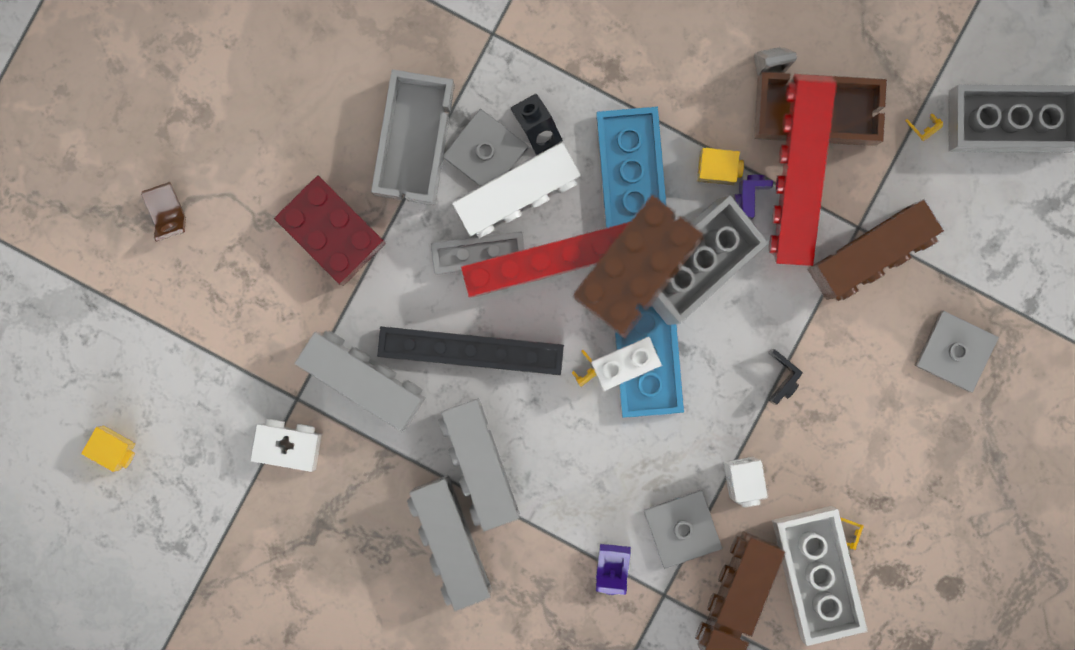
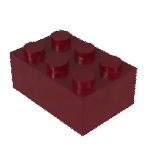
(329, 230)

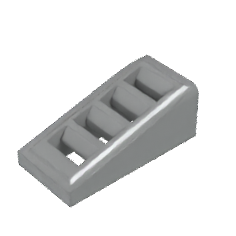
(774, 60)

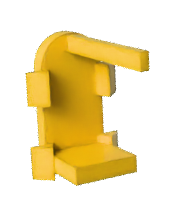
(928, 131)
(591, 373)
(857, 533)

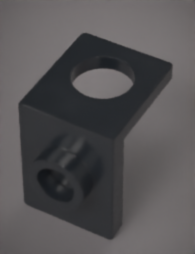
(534, 120)
(789, 385)

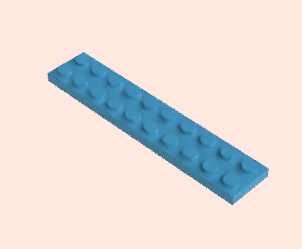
(630, 175)

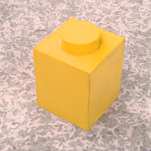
(719, 166)
(109, 449)

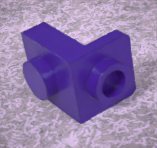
(746, 195)
(612, 569)

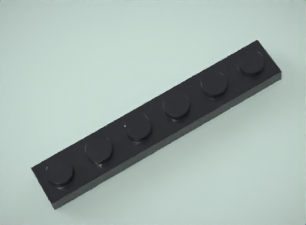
(470, 350)

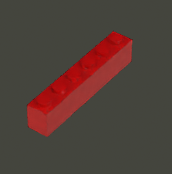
(803, 169)
(539, 262)

